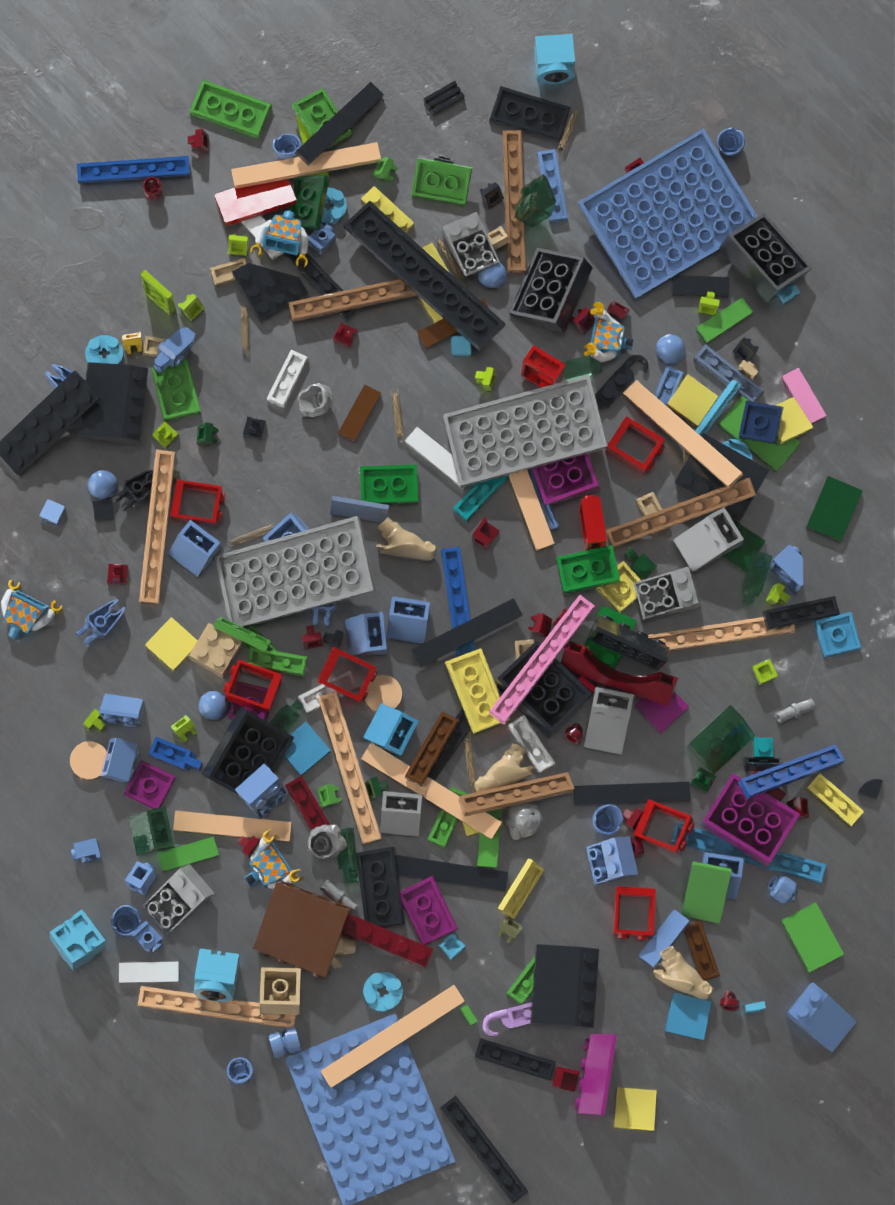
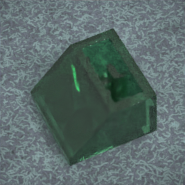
(535, 202)
(151, 831)

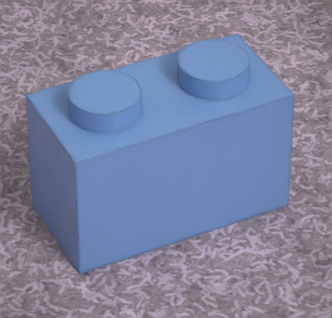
(119, 760)

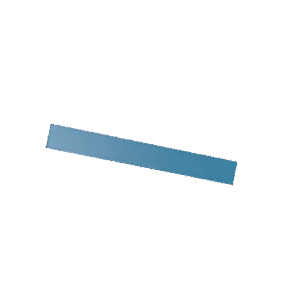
(781, 862)

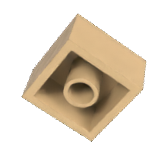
(215, 650)
(280, 990)

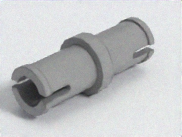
(795, 710)
(337, 895)

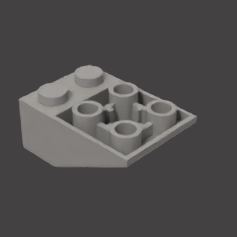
(470, 244)
(709, 540)
(667, 594)
(608, 720)
(178, 899)

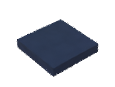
(761, 422)

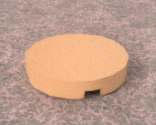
(385, 691)
(88, 760)

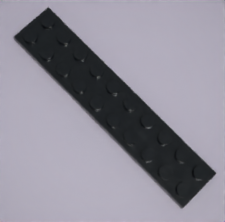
(424, 275)

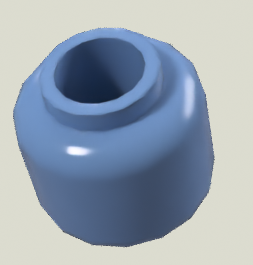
(782, 888)

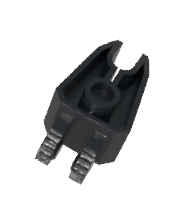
(135, 490)

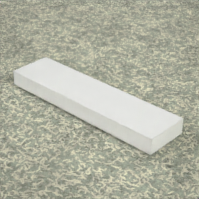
(433, 453)

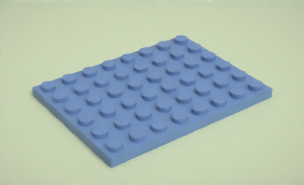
(667, 213)
(375, 1123)

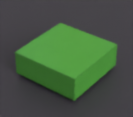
(467, 1013)

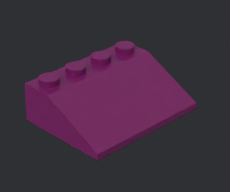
(566, 479)
(752, 824)
(596, 1076)

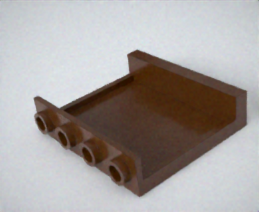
(302, 928)

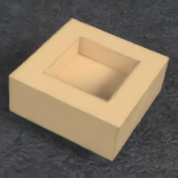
(498, 238)
(748, 369)
(521, 646)

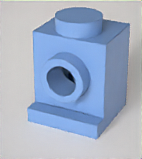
(319, 244)
(86, 850)
(141, 877)
(140, 933)

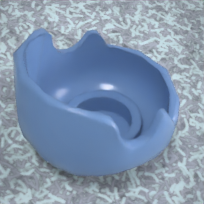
(731, 141)
(286, 146)
(493, 276)
(670, 349)
(102, 484)
(213, 705)
(607, 819)
(125, 920)

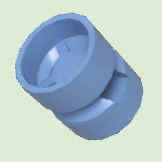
(284, 1042)
(240, 1071)

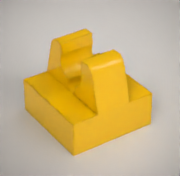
(132, 339)

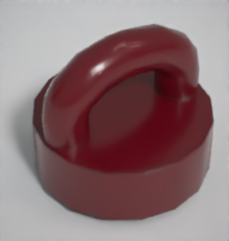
(573, 735)
(637, 847)
(730, 1004)

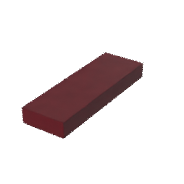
(306, 803)

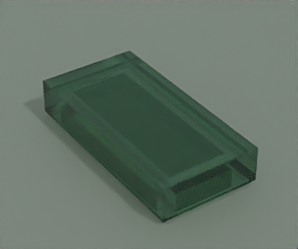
(581, 367)

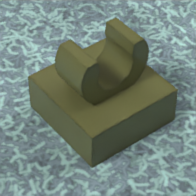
(511, 928)

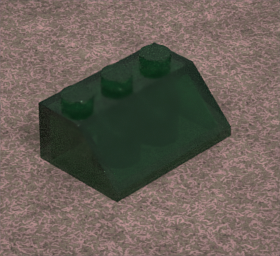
(721, 740)

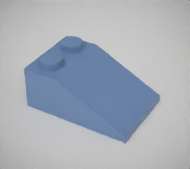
(821, 1017)

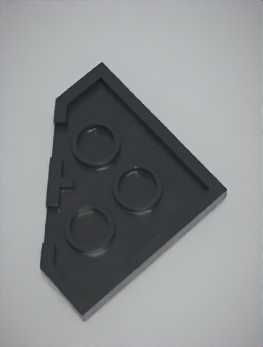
(268, 289)

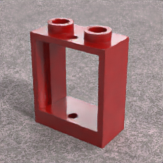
(542, 366)
(627, 459)
(181, 486)
(592, 522)
(329, 666)
(274, 677)
(647, 818)
(635, 892)

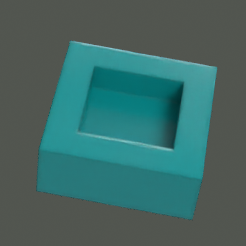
(762, 747)

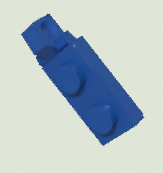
(174, 755)

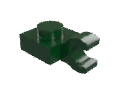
(641, 565)

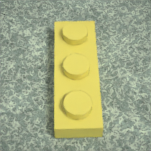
(388, 209)
(835, 799)
(521, 888)

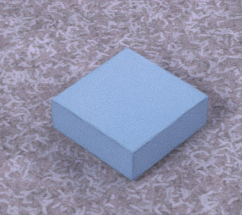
(52, 511)

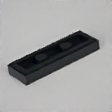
(700, 285)

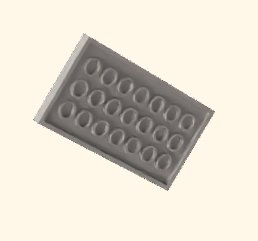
(525, 431)
(295, 573)

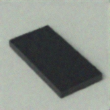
(530, 114)
(380, 887)

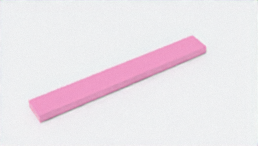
(541, 659)

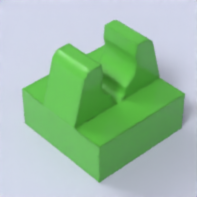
(383, 168)
(327, 795)

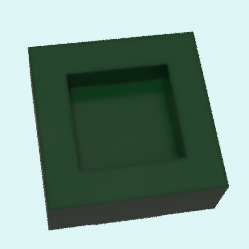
(204, 434)
(703, 780)
(375, 788)

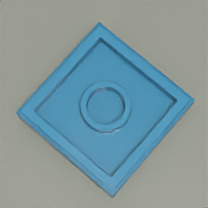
(837, 634)
(305, 749)
(688, 1016)

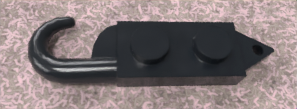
(618, 382)

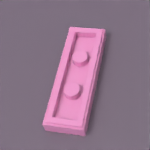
(804, 396)

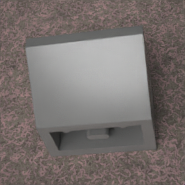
(401, 813)

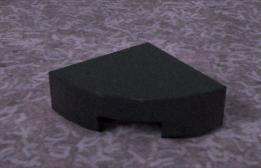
(871, 788)

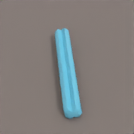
(718, 408)

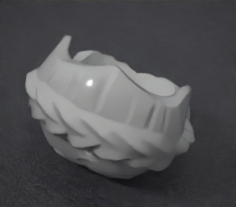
(315, 400)
(522, 820)
(330, 841)

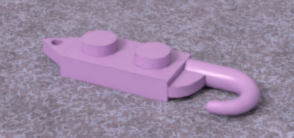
(509, 1017)

